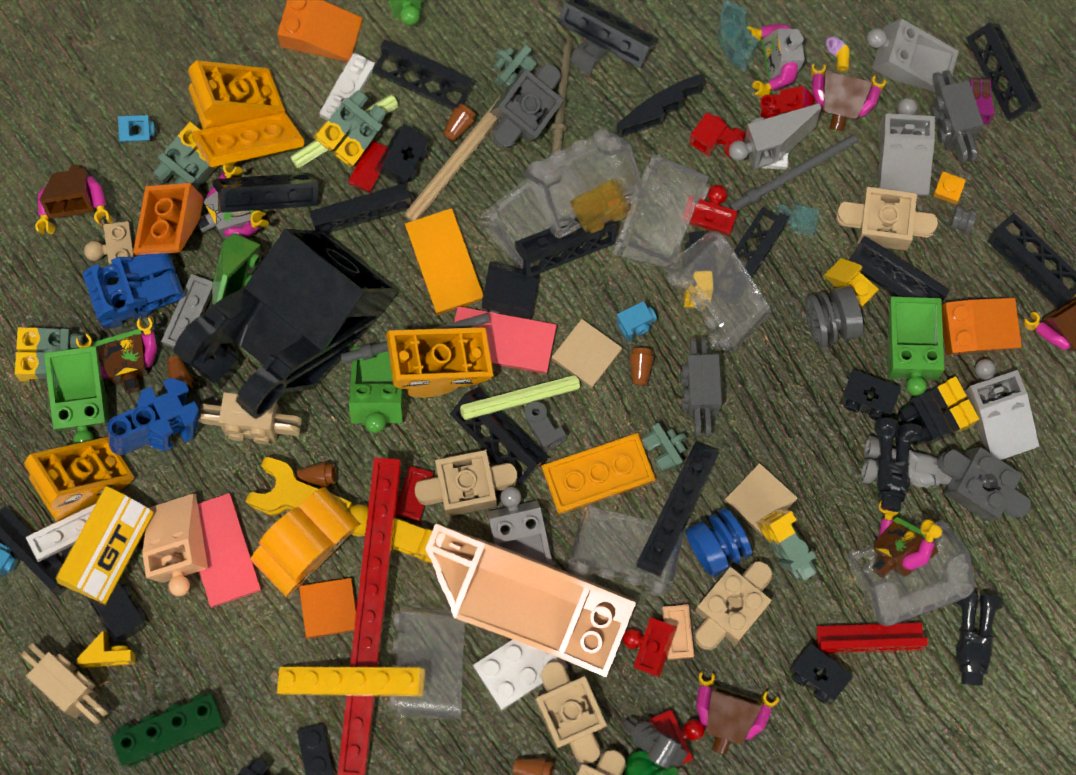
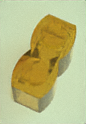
(600, 206)

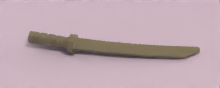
(559, 128)

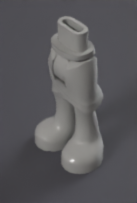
(922, 467)

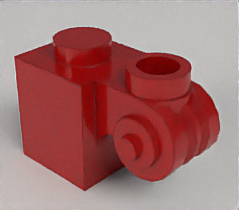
(787, 101)
(713, 132)

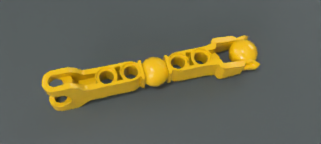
(291, 493)

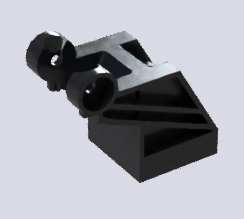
(292, 316)

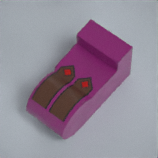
(982, 92)

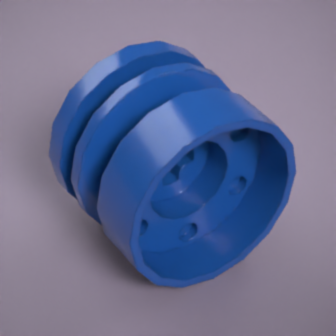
(722, 540)

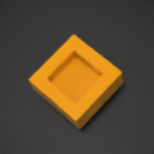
(949, 188)

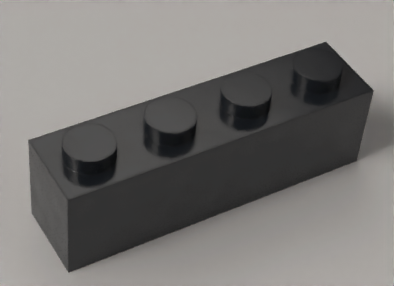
(119, 613)

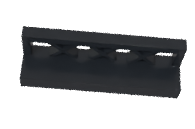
(607, 31)
(1009, 63)
(422, 67)
(266, 192)
(361, 209)
(765, 244)
(545, 246)
(893, 273)
(1044, 280)
(506, 431)
(14, 535)

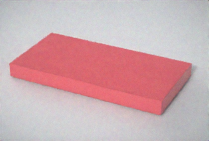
(515, 340)
(228, 559)

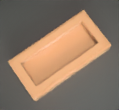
(682, 641)

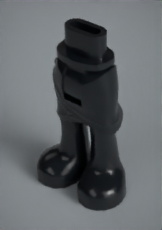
(893, 477)
(975, 650)

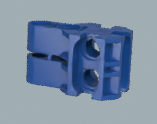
(143, 282)
(154, 420)

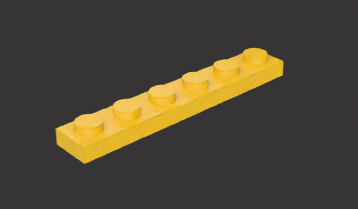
(351, 681)

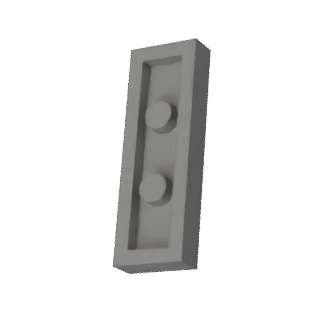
(192, 305)

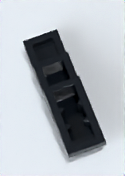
(652, 110)

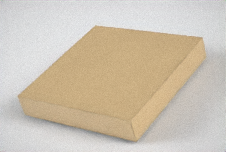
(586, 353)
(759, 496)

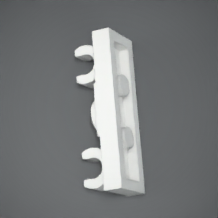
(351, 79)
(58, 535)

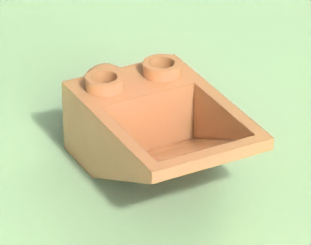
(175, 539)

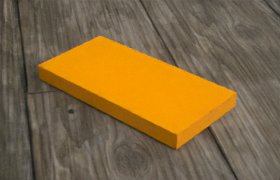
(247, 139)
(444, 261)
(598, 473)

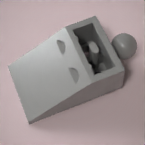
(910, 54)
(774, 137)
(906, 157)
(1006, 420)
(522, 538)

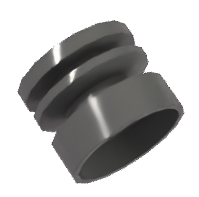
(835, 315)

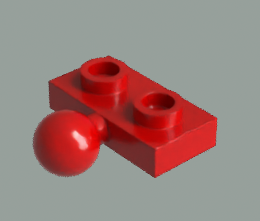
(712, 215)
(653, 646)
(668, 725)

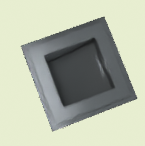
(587, 56)

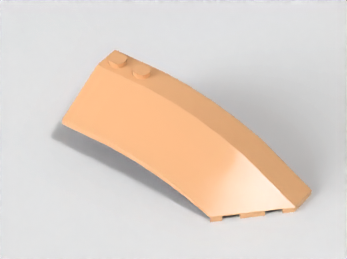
(529, 600)

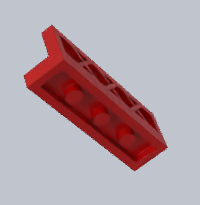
(870, 638)

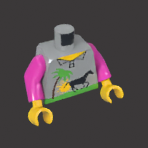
(782, 55)
(240, 222)

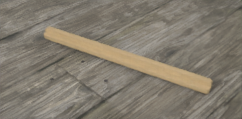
(451, 166)

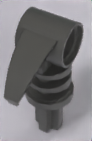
(659, 746)

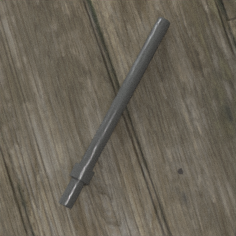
(753, 195)
(367, 351)

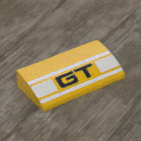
(104, 545)

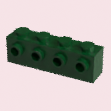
(167, 730)

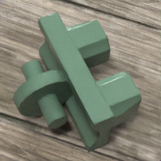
(521, 60)
(670, 457)

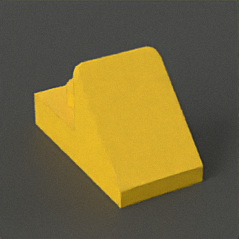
(848, 273)
(98, 654)

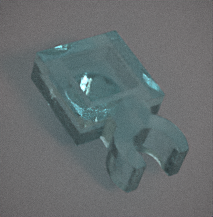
(801, 218)

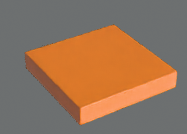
(328, 608)

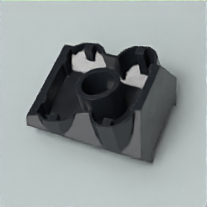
(509, 291)

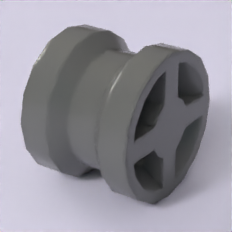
(963, 219)

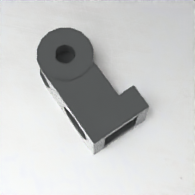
(541, 427)

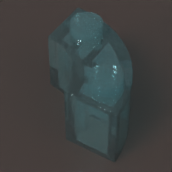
(734, 36)

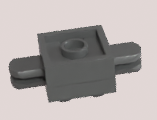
(526, 106)
(956, 116)
(702, 386)
(983, 484)

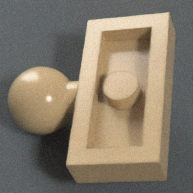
(117, 243)

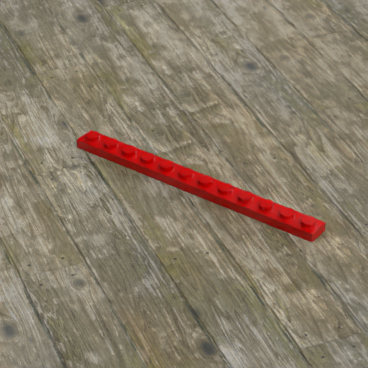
(370, 610)

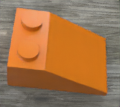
(319, 29)
(167, 218)
(980, 326)

